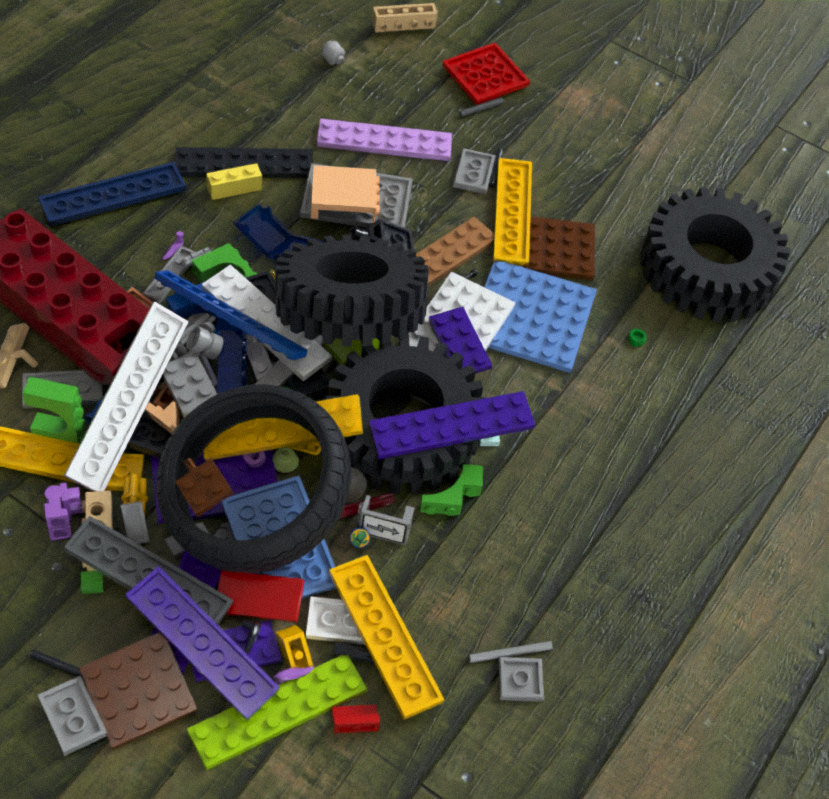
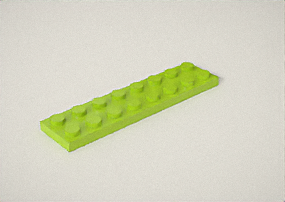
(294, 704)

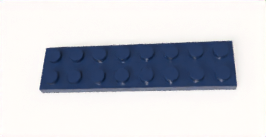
(111, 193)

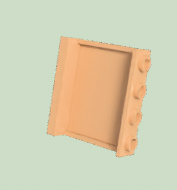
(345, 190)

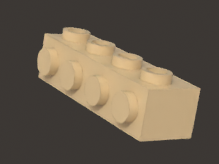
(404, 17)

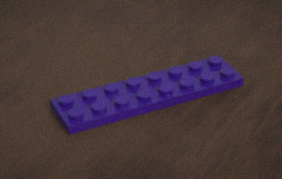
(451, 424)
(202, 643)

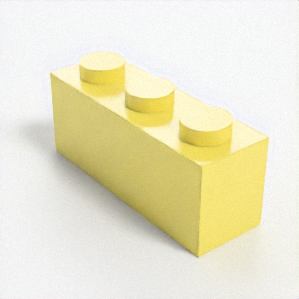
(234, 181)

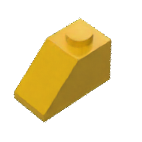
(294, 647)

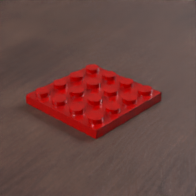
(486, 73)

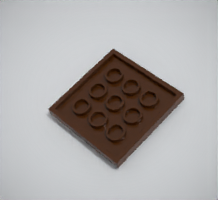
(562, 248)
(138, 690)

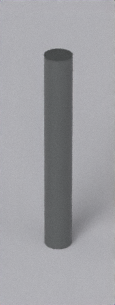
(477, 108)

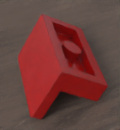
(355, 718)

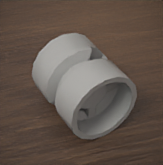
(207, 343)

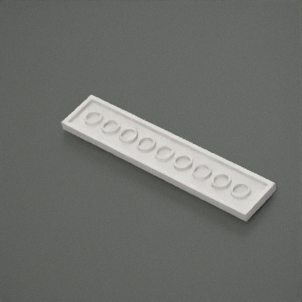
(126, 399)

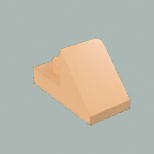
(167, 418)

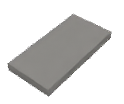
(89, 389)

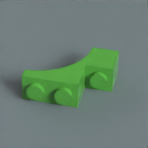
(450, 500)

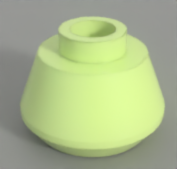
(285, 460)

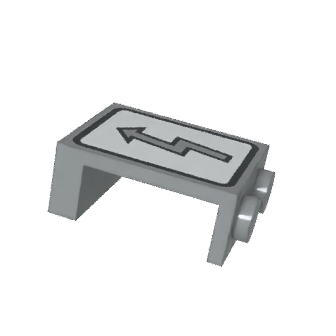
(385, 526)

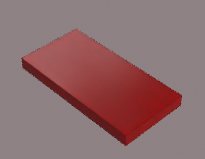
(262, 595)

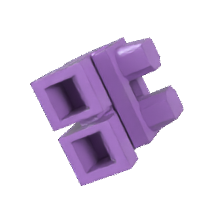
(58, 509)

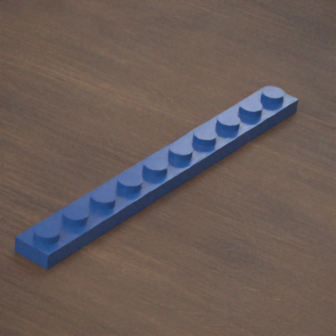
(233, 316)

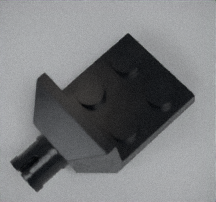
(385, 230)

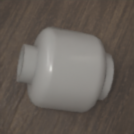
(333, 52)

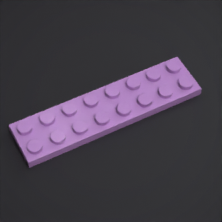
(384, 139)

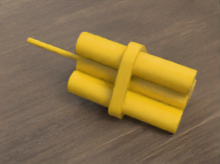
(135, 490)

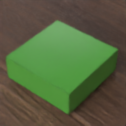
(91, 582)

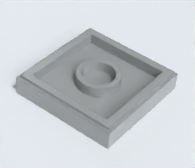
(520, 679)

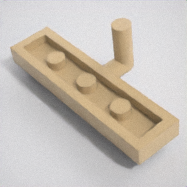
(12, 350)

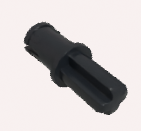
(353, 652)

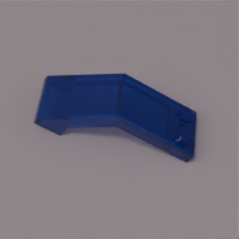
(268, 232)

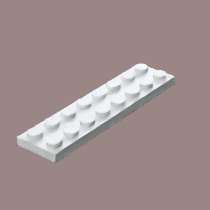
(244, 296)

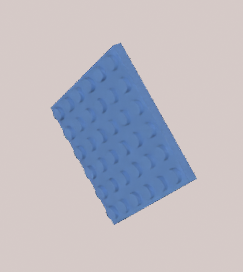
(546, 315)

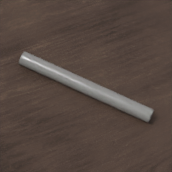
(490, 655)

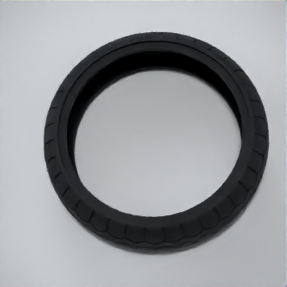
(217, 416)

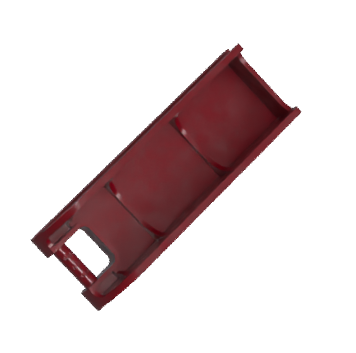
(65, 297)

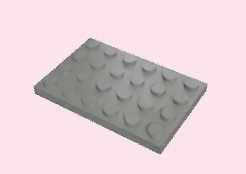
(393, 203)

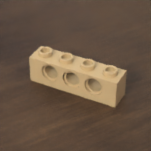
(98, 503)

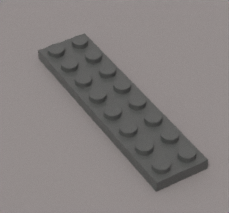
(131, 563)

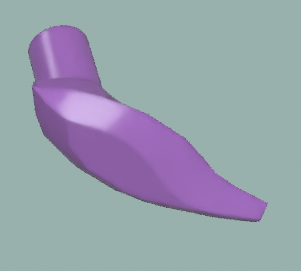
(174, 246)
(291, 673)

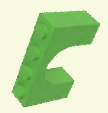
(217, 260)
(61, 400)

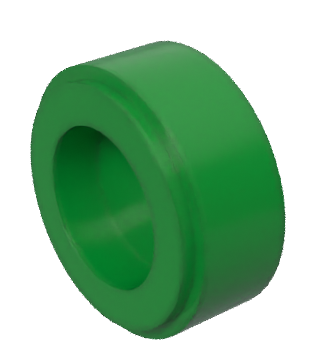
(637, 337)

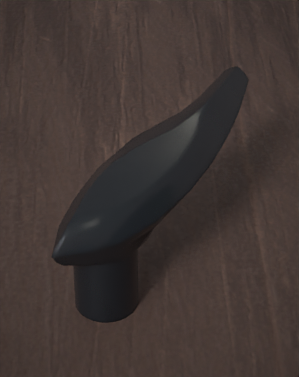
(254, 629)

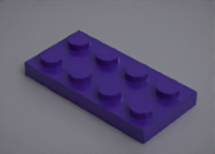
(459, 335)
(264, 651)

